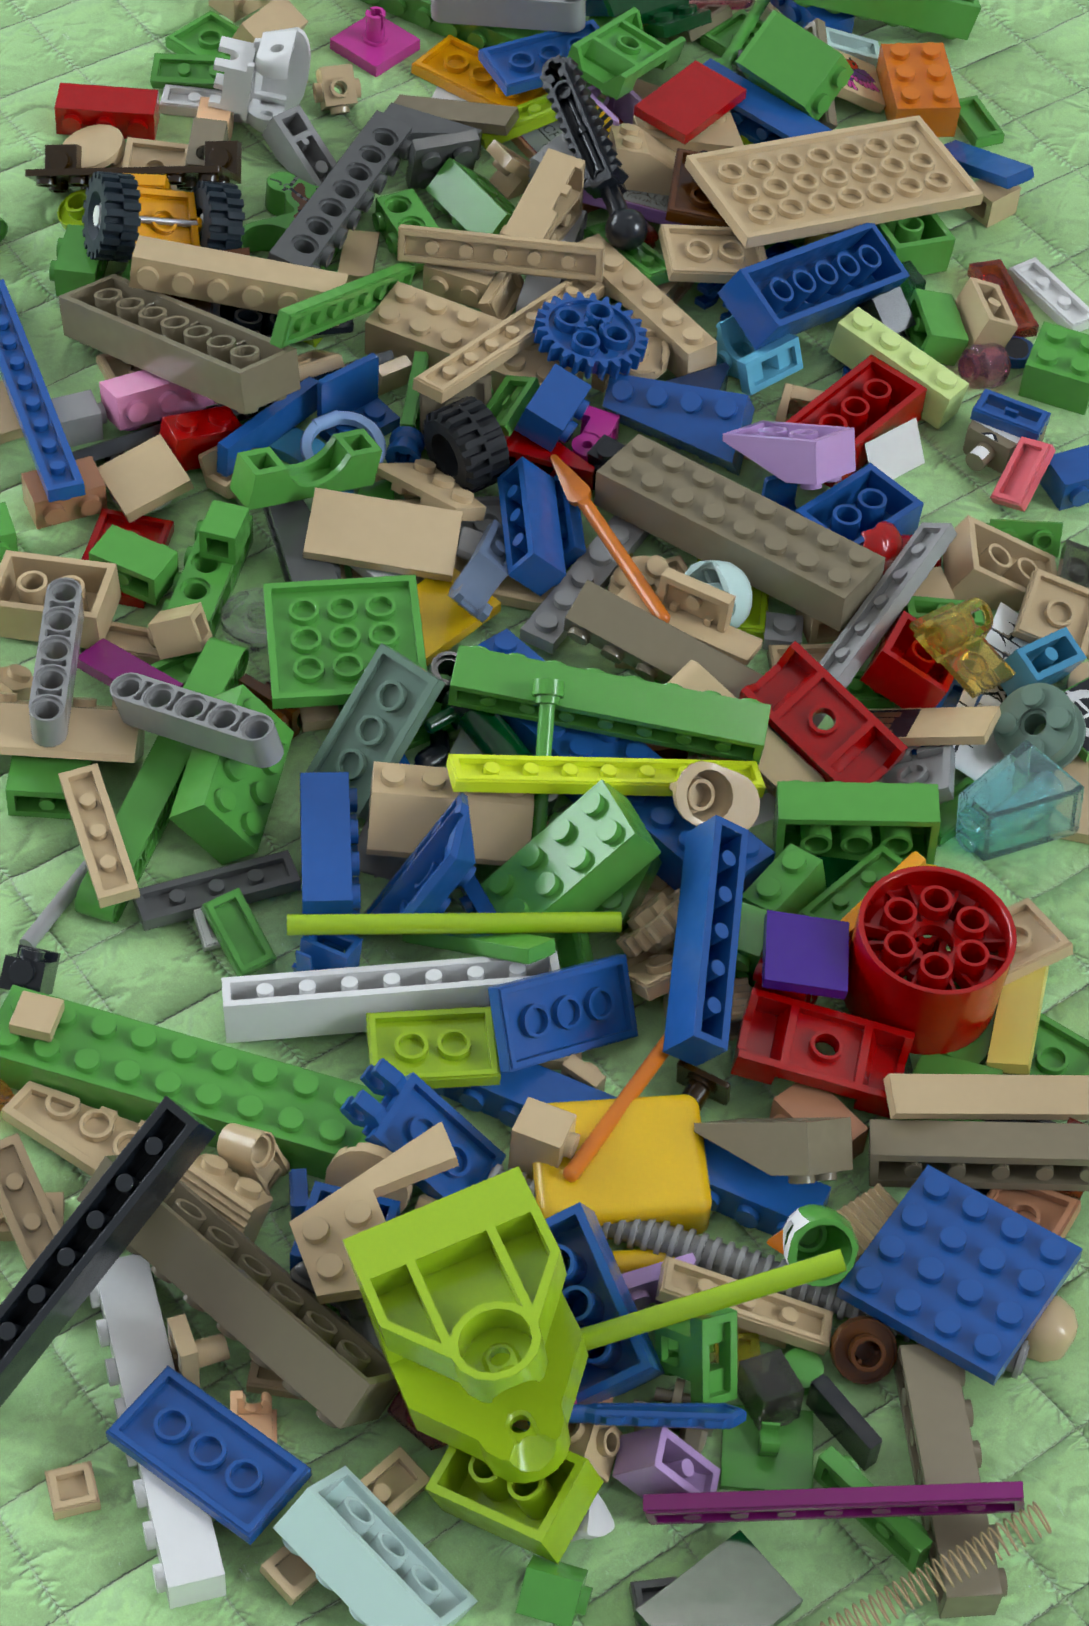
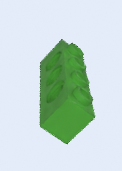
(207, 581)

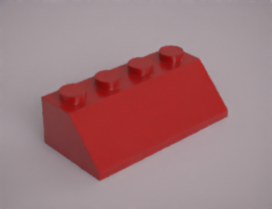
(870, 400)

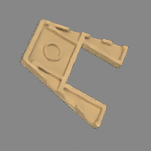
(355, 1209)

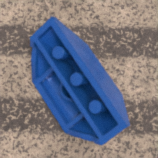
(433, 868)

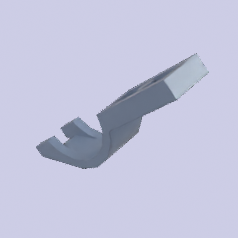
(482, 574)

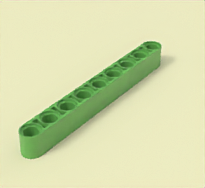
(154, 790)

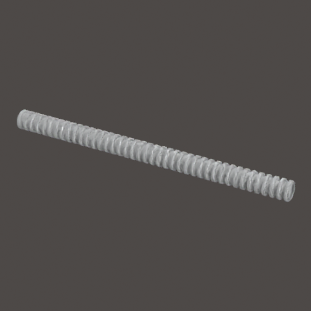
(735, 1263)

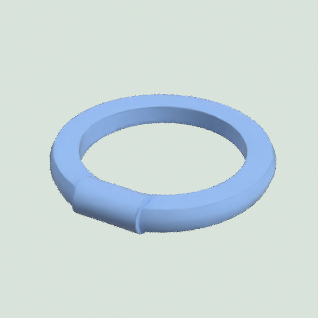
(339, 418)

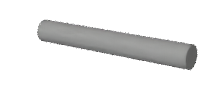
(54, 908)

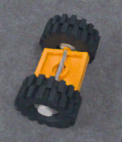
(122, 211)

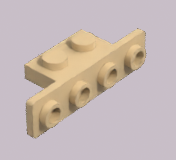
(701, 613)

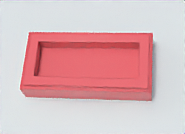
(1023, 474)

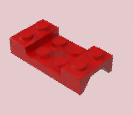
(852, 750)
(780, 1042)

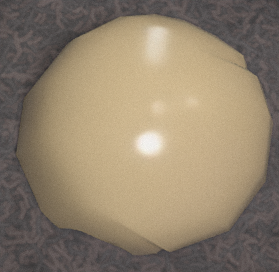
(1053, 1332)

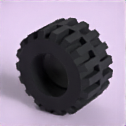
(466, 443)

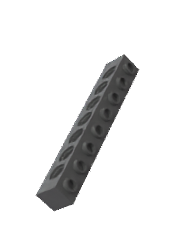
(345, 193)

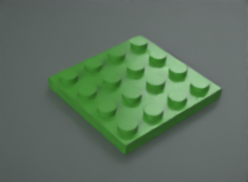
(329, 631)

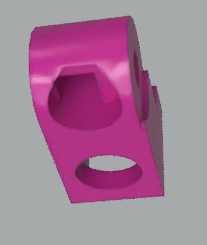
(593, 426)

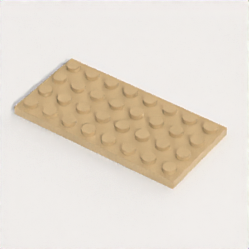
(832, 181)

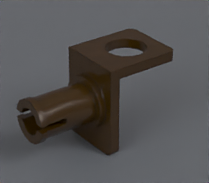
(702, 1084)

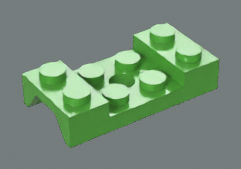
(621, 54)

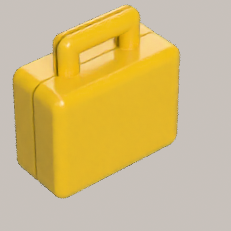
(643, 1171)

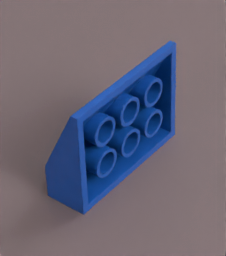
(597, 1294)

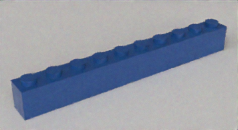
(735, 1185)

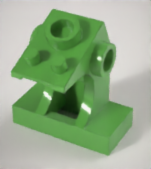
(686, 1352)

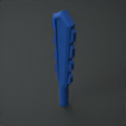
(660, 1415)

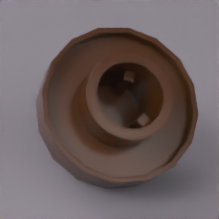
(863, 1350)

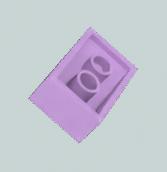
(797, 450)

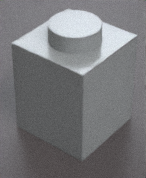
(80, 417)

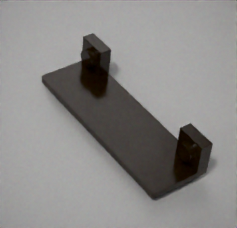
(65, 170)

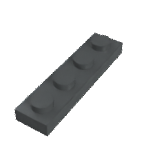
(178, 898)

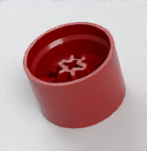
(954, 913)

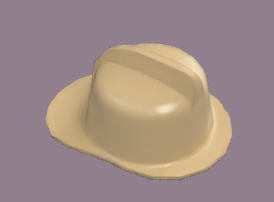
(714, 790)

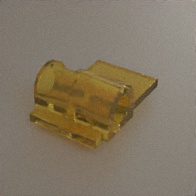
(961, 645)

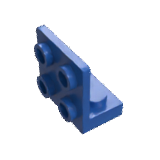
(356, 391)

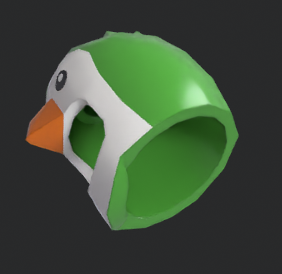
(813, 1232)

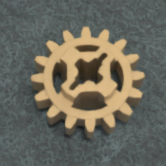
(651, 925)

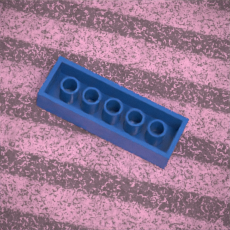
(812, 284)

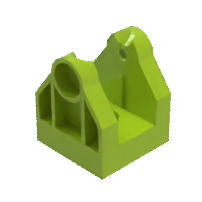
(477, 1323)

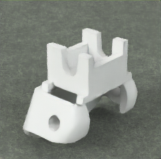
(269, 70)

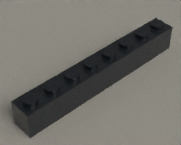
(96, 1236)

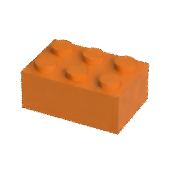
(919, 82)

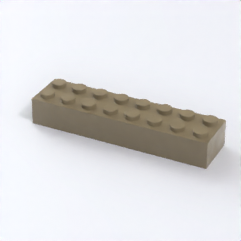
(180, 343)
(730, 523)
(262, 1308)

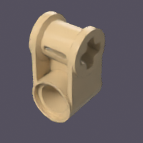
(252, 1154)

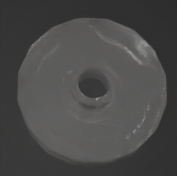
(245, 619)

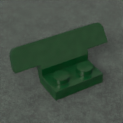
(662, 17)

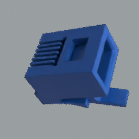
(327, 952)

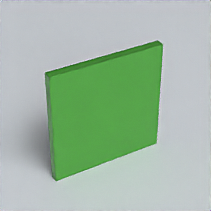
(769, 1457)

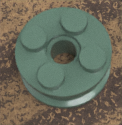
(1036, 705)

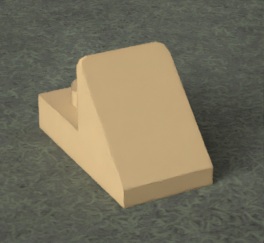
(511, 171)

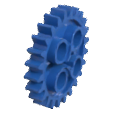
(590, 335)

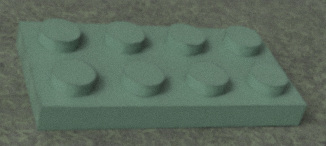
(377, 720)

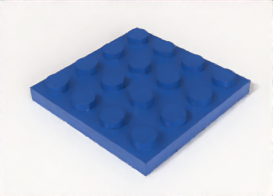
(960, 1274)

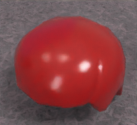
(884, 541)

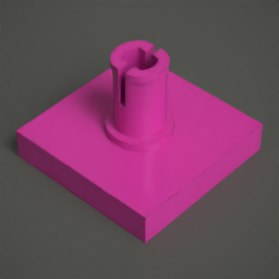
(375, 42)

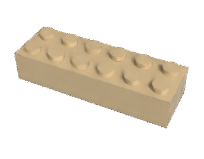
(429, 323)

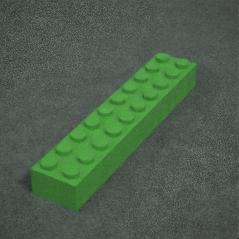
(137, 1064)

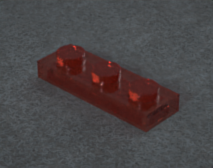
(996, 273)

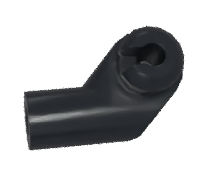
(437, 752)

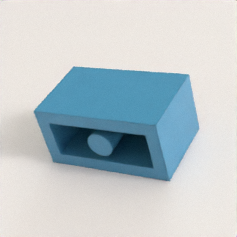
(1044, 660)

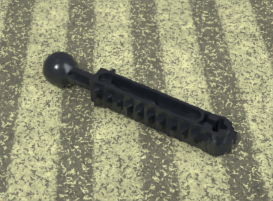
(589, 141)

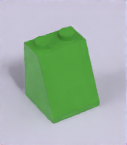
(794, 65)

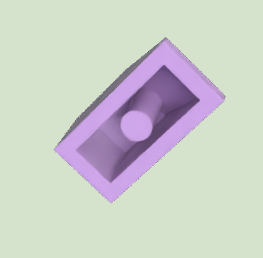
(662, 1463)

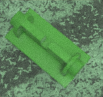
(1040, 534)

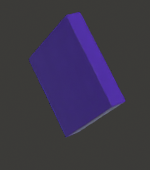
(805, 954)

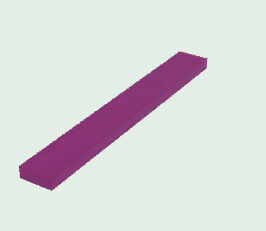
(834, 1503)

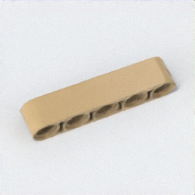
(777, 759)

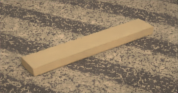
(501, 253)
(987, 1096)

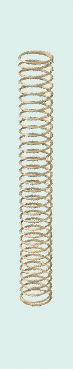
(937, 1576)

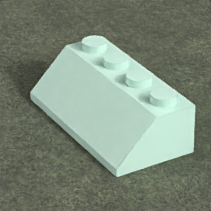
(370, 1557)

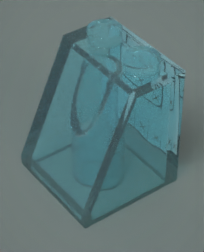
(1018, 805)

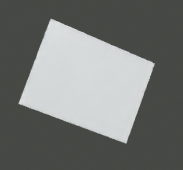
(897, 450)

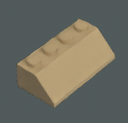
(93, 732)
(412, 798)

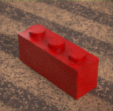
(128, 109)

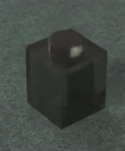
(769, 1389)

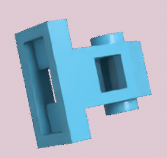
(756, 367)

